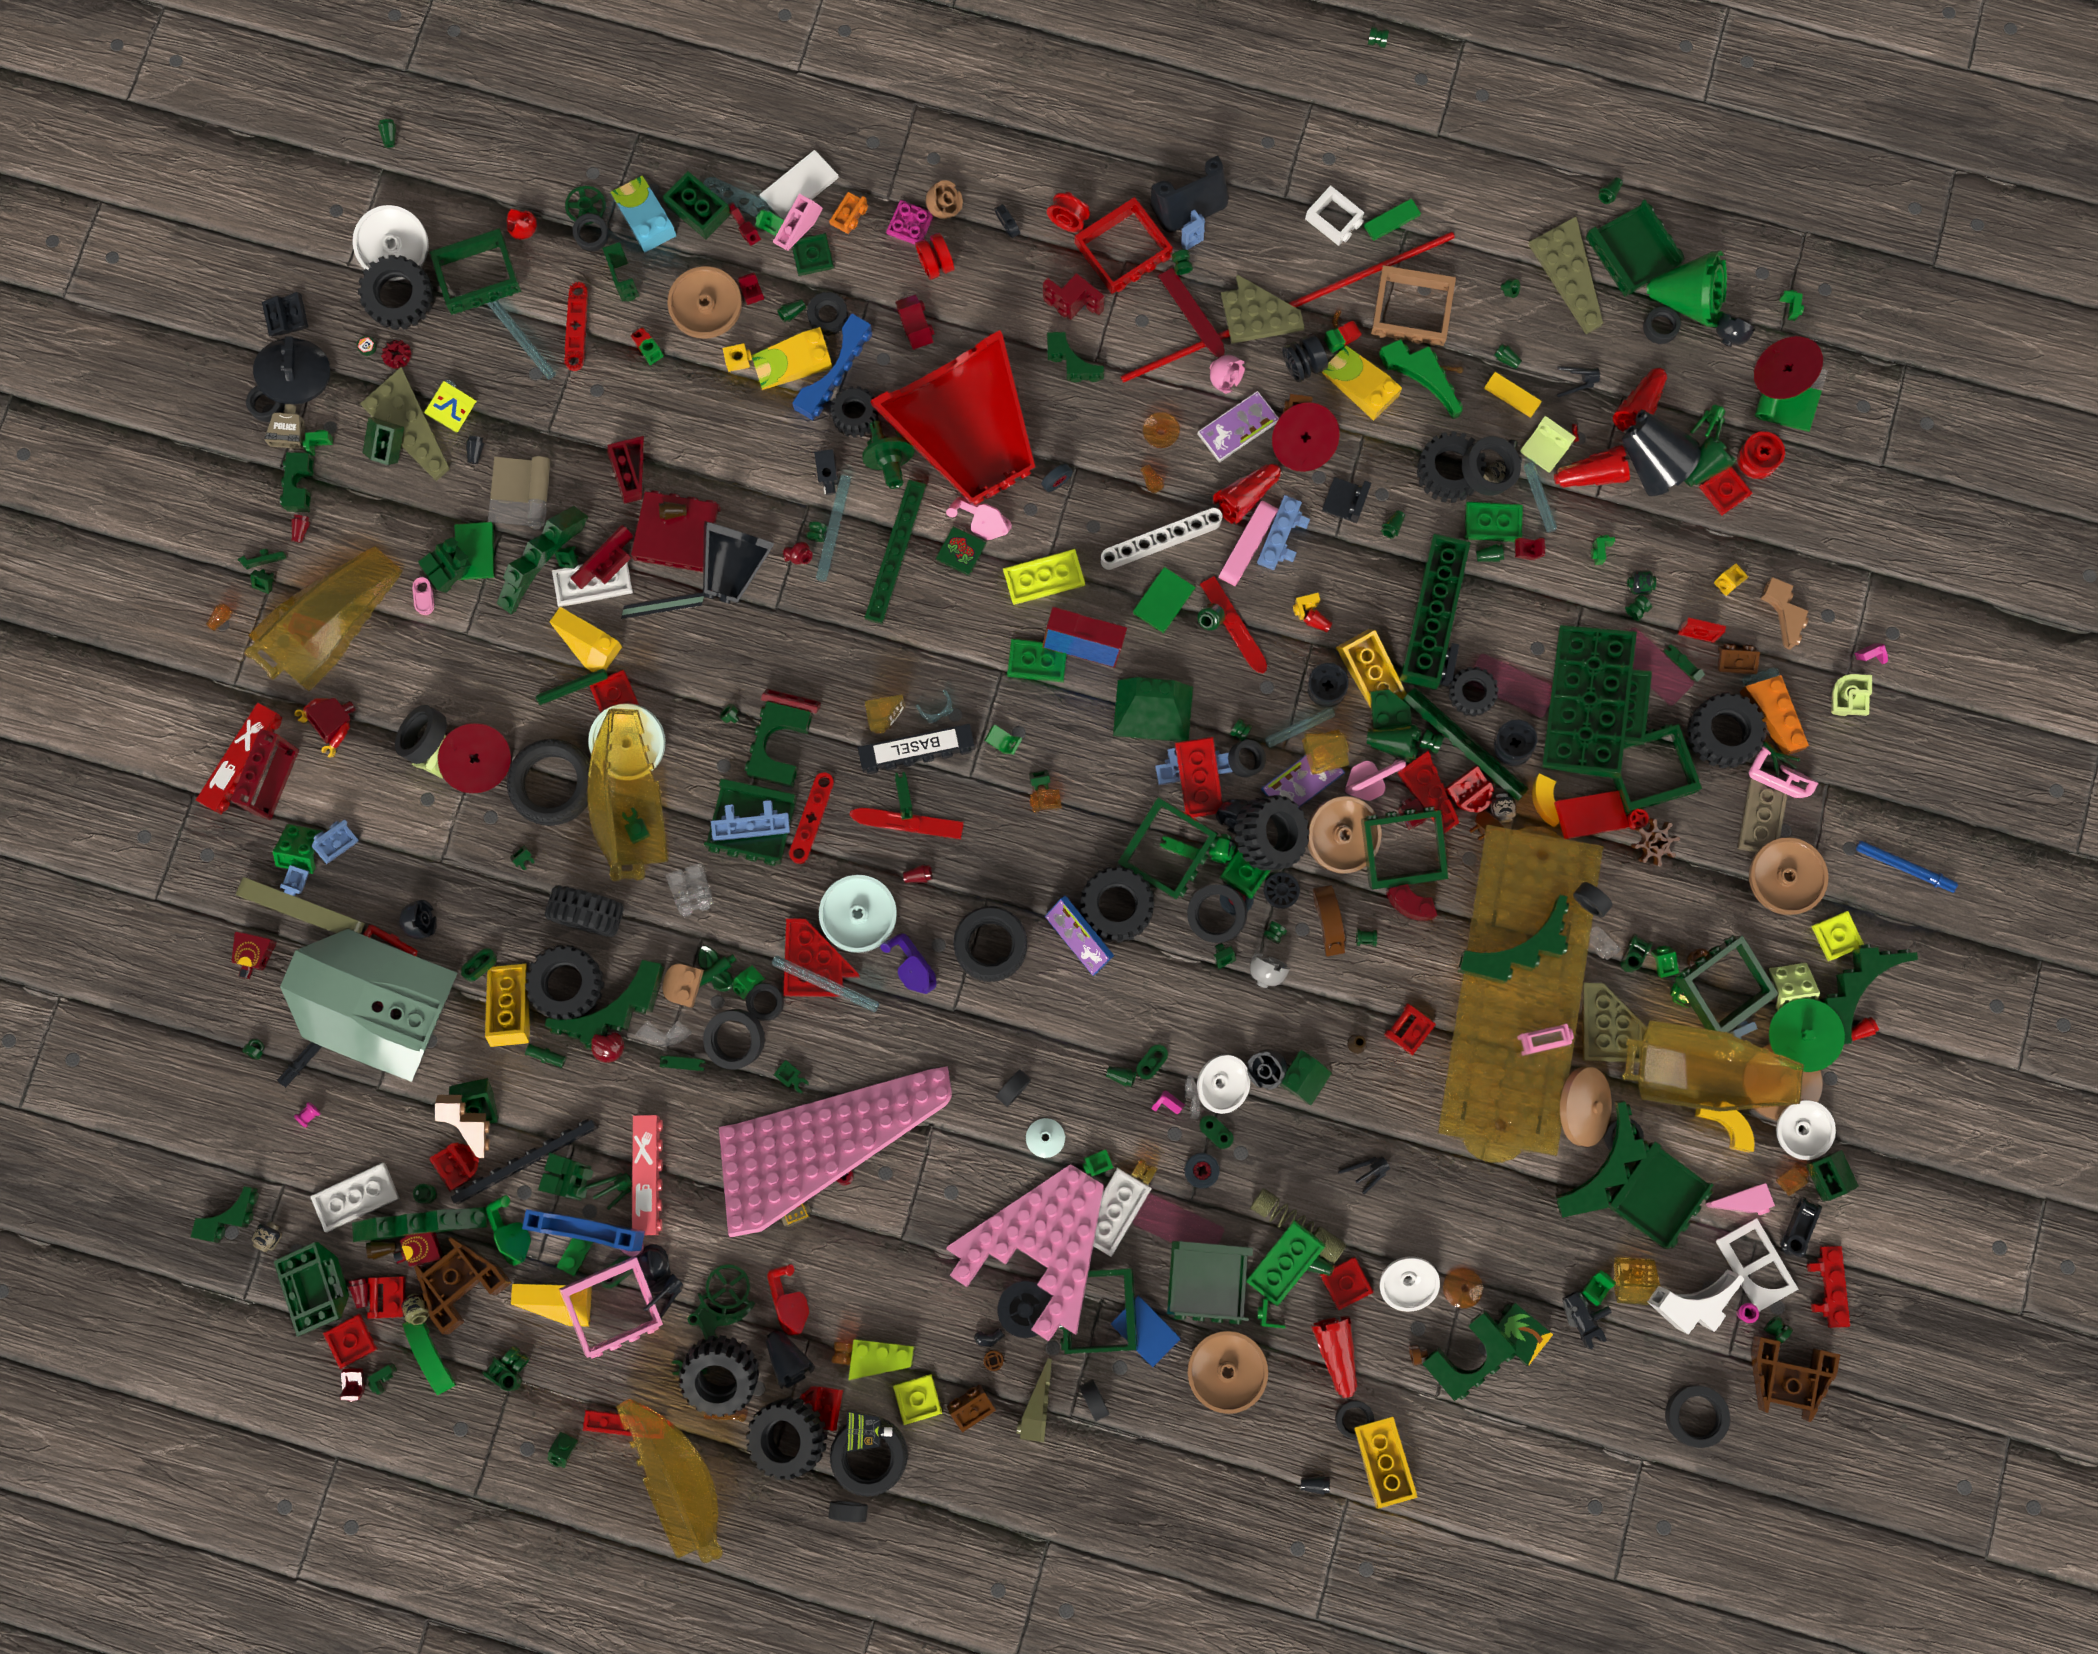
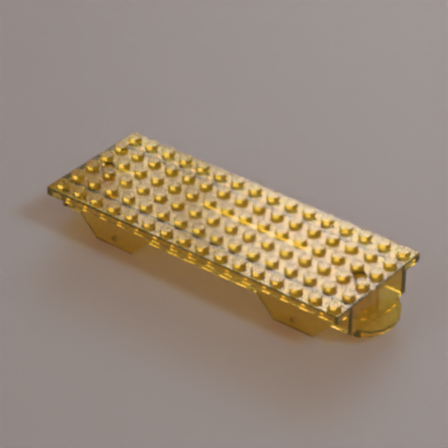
(1486, 1068)

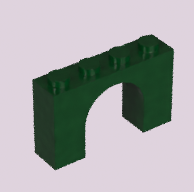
(775, 718)
(1459, 1381)

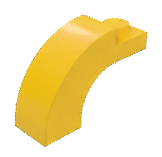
(1544, 799)
(1737, 1126)

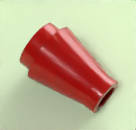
(1316, 620)
(1864, 1028)

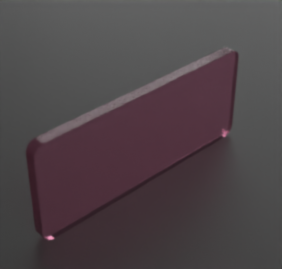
(1667, 677)
(1516, 686)
(1175, 1223)

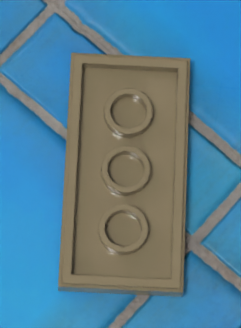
(1761, 816)

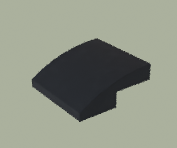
(285, 314)

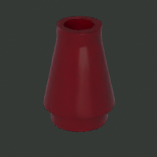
(299, 527)
(918, 874)
(359, 1291)

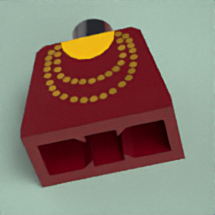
(251, 953)
(419, 1249)

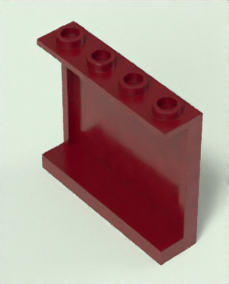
(675, 540)

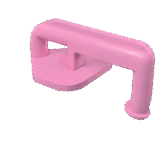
(987, 521)
(1366, 780)
(1779, 784)

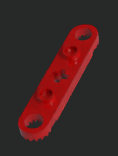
(576, 314)
(807, 831)

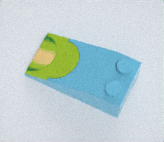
(643, 214)

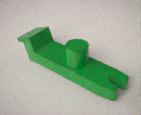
(1180, 848)

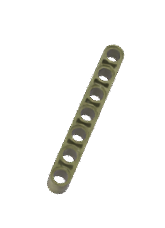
(296, 907)

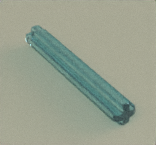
(1540, 497)
(1300, 727)

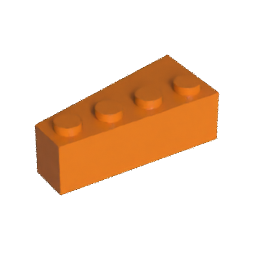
(1778, 713)

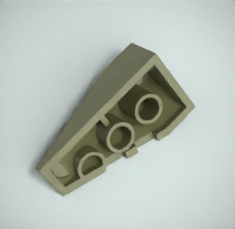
(1035, 1415)

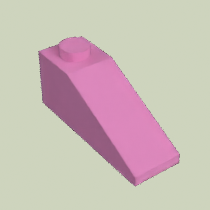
(798, 222)
(1749, 1200)

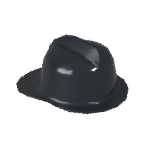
(654, 1265)

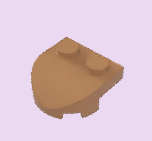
(682, 984)

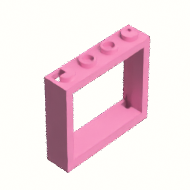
(632, 1334)

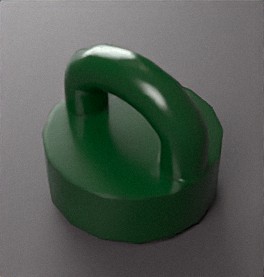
(252, 1051)

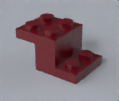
(1073, 297)

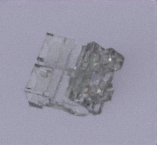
(694, 897)

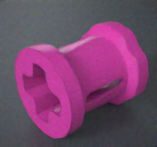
(307, 1114)

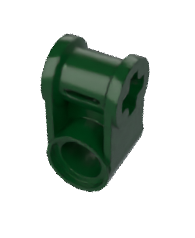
(1637, 950)
(499, 1373)

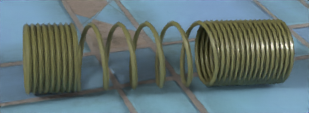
(1264, 1203)

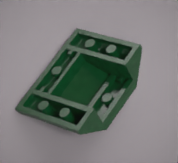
(1153, 709)
(312, 1287)

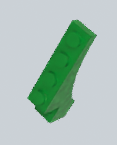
(1424, 369)

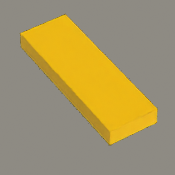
(1512, 394)

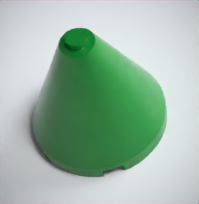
(1694, 288)

